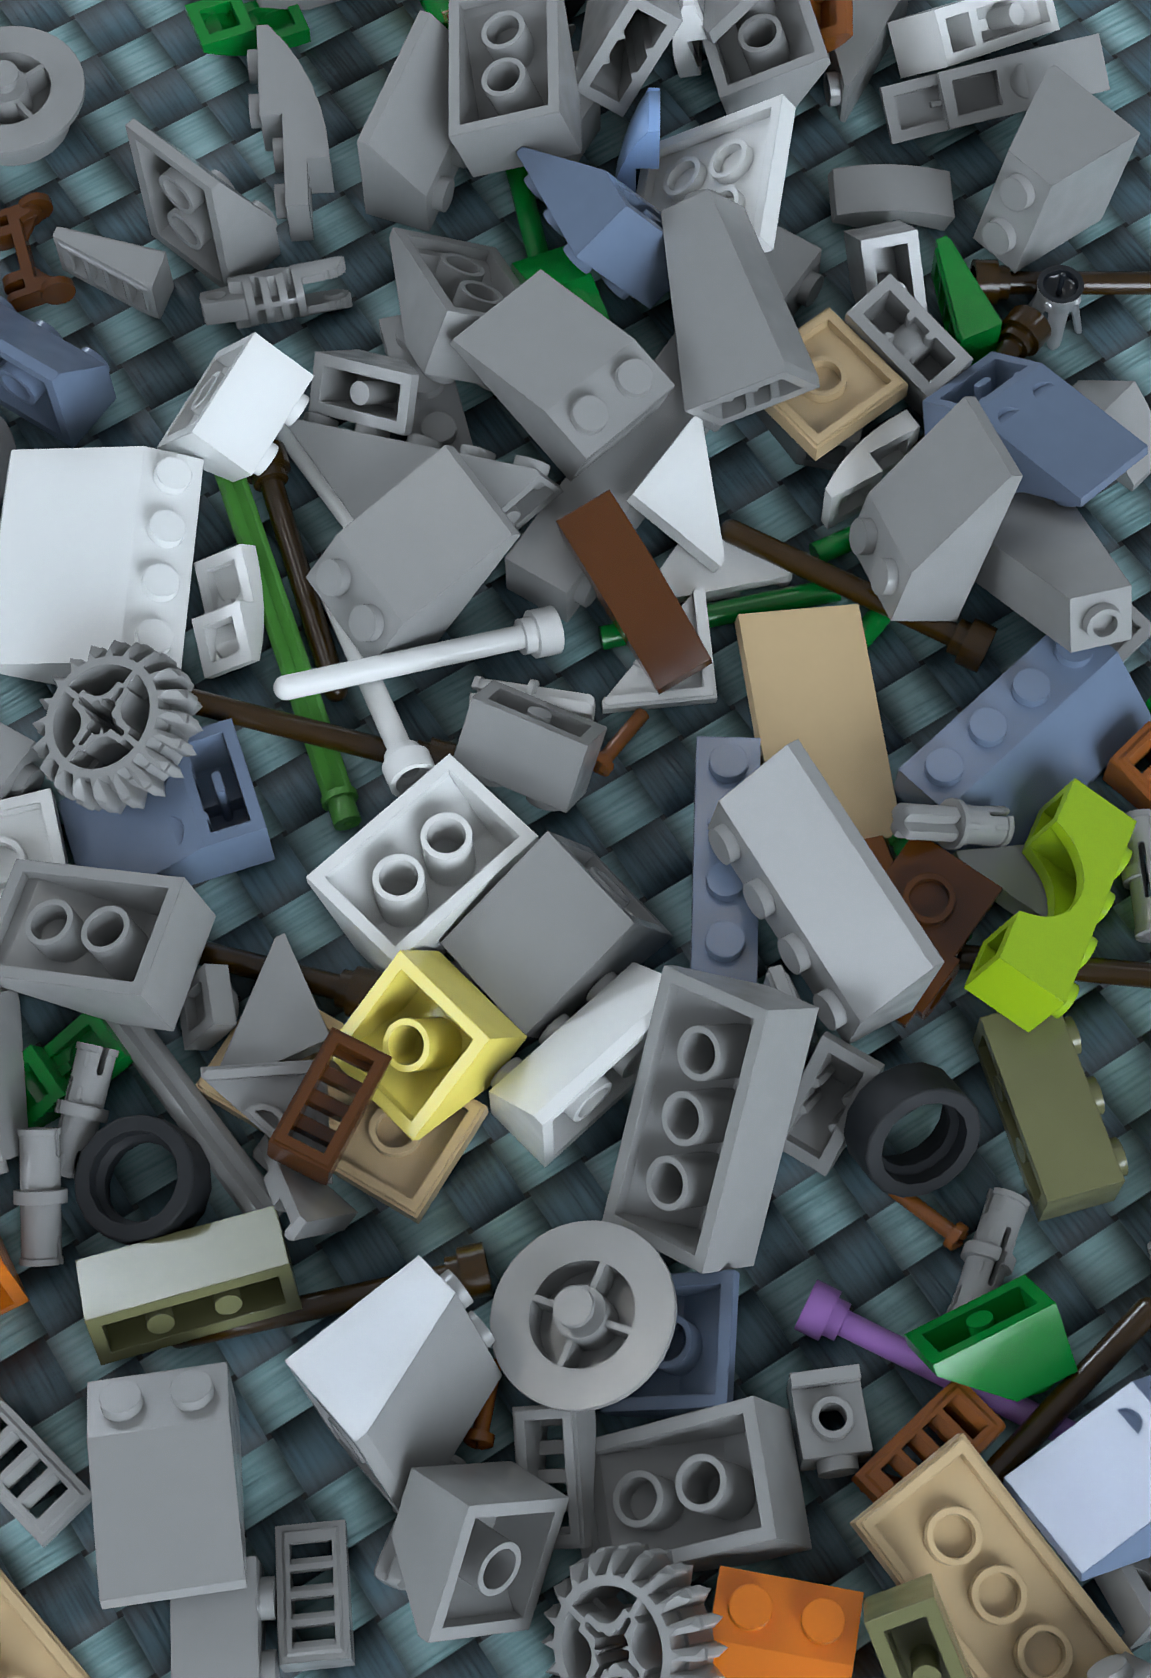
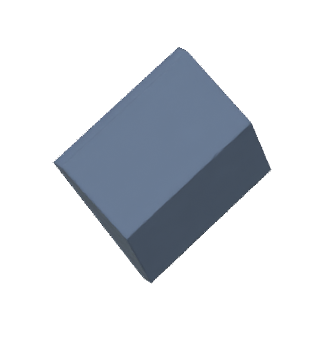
(701, 1353)

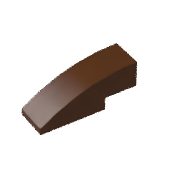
(633, 591)

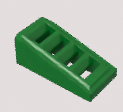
(962, 303)

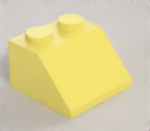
(440, 1039)

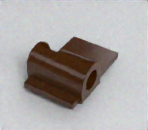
(948, 904)

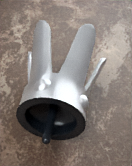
(1058, 294)

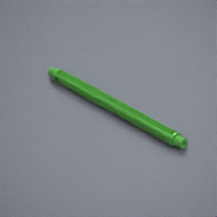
(328, 766)

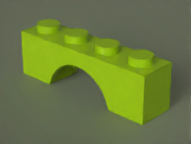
(1033, 960)

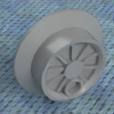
(38, 93)
(583, 1316)

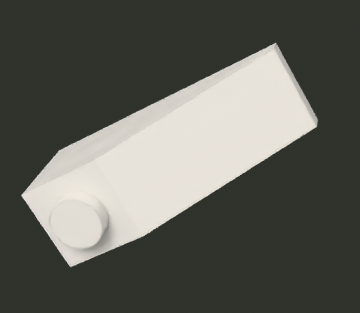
(966, 31)

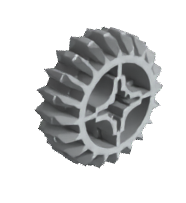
(88, 754)
(655, 1637)

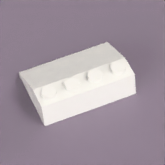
(94, 554)

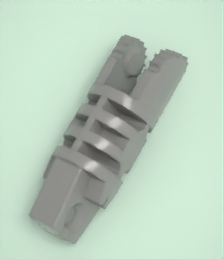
(275, 294)

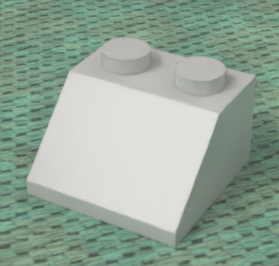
(240, 409)

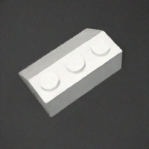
(421, 864)
(579, 1066)

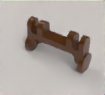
(29, 285)

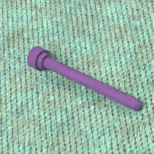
(830, 1316)

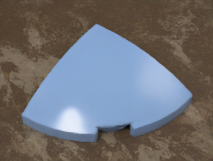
(641, 141)

